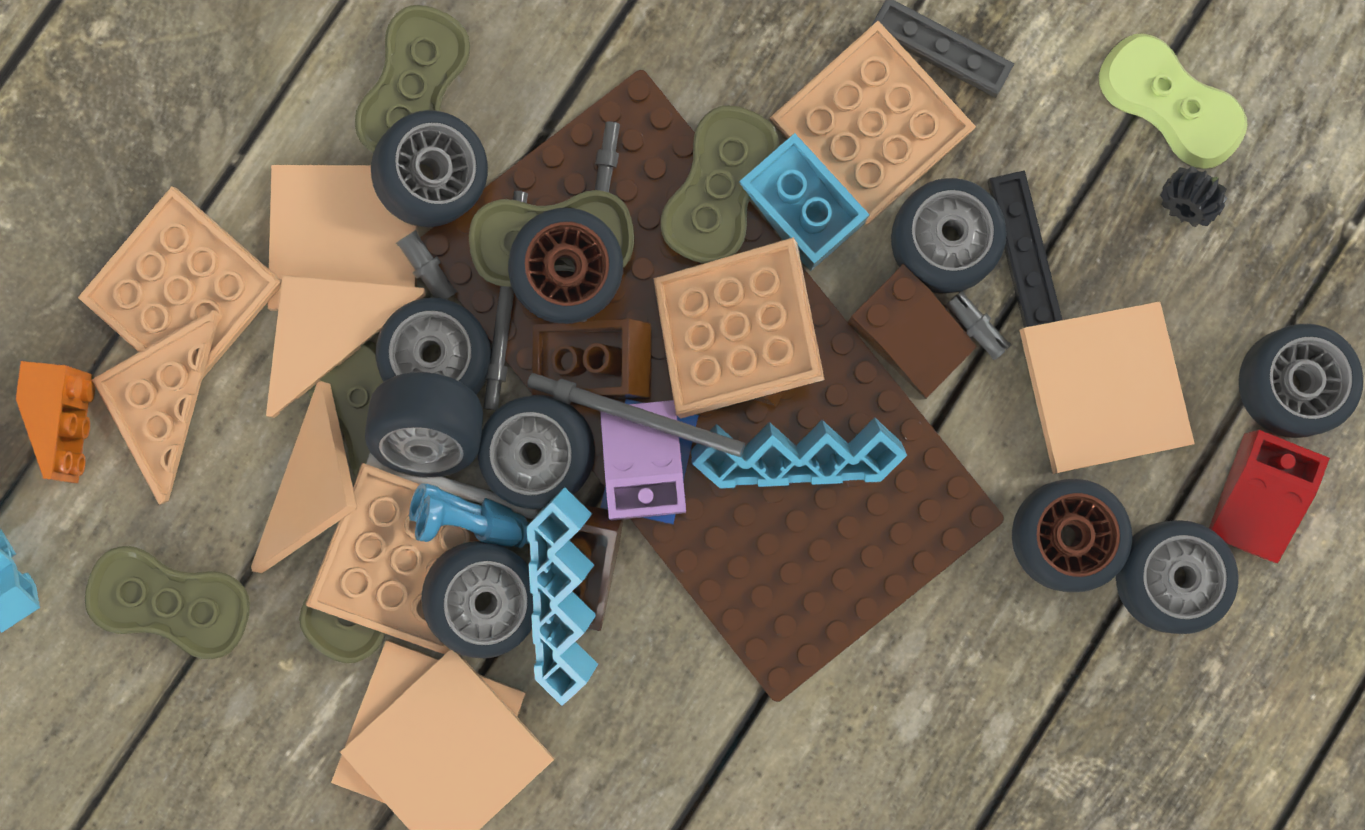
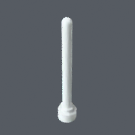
(456, 488)

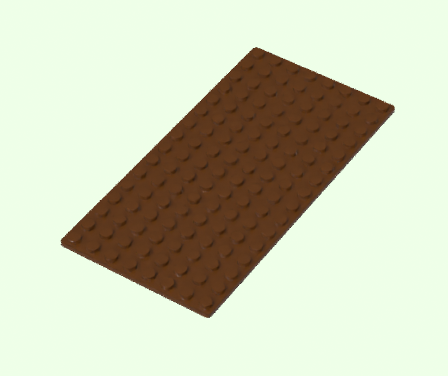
(772, 567)

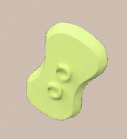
(1195, 119)

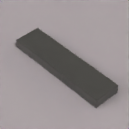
(945, 48)

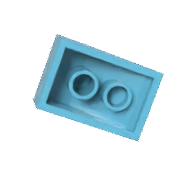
(804, 201)

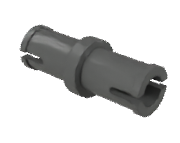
(426, 266)
(977, 325)

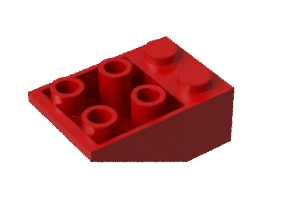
(1267, 494)

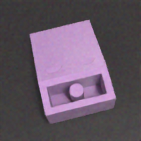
(642, 466)

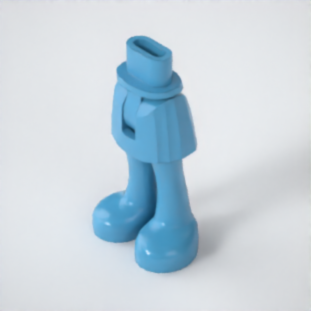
(489, 521)

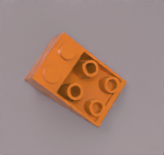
(55, 412)

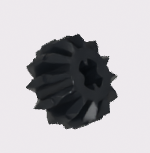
(1193, 196)

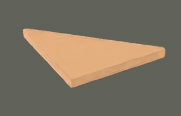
(322, 327)
(156, 397)
(314, 486)

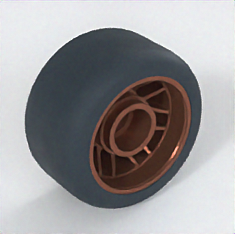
(569, 235)
(1100, 531)

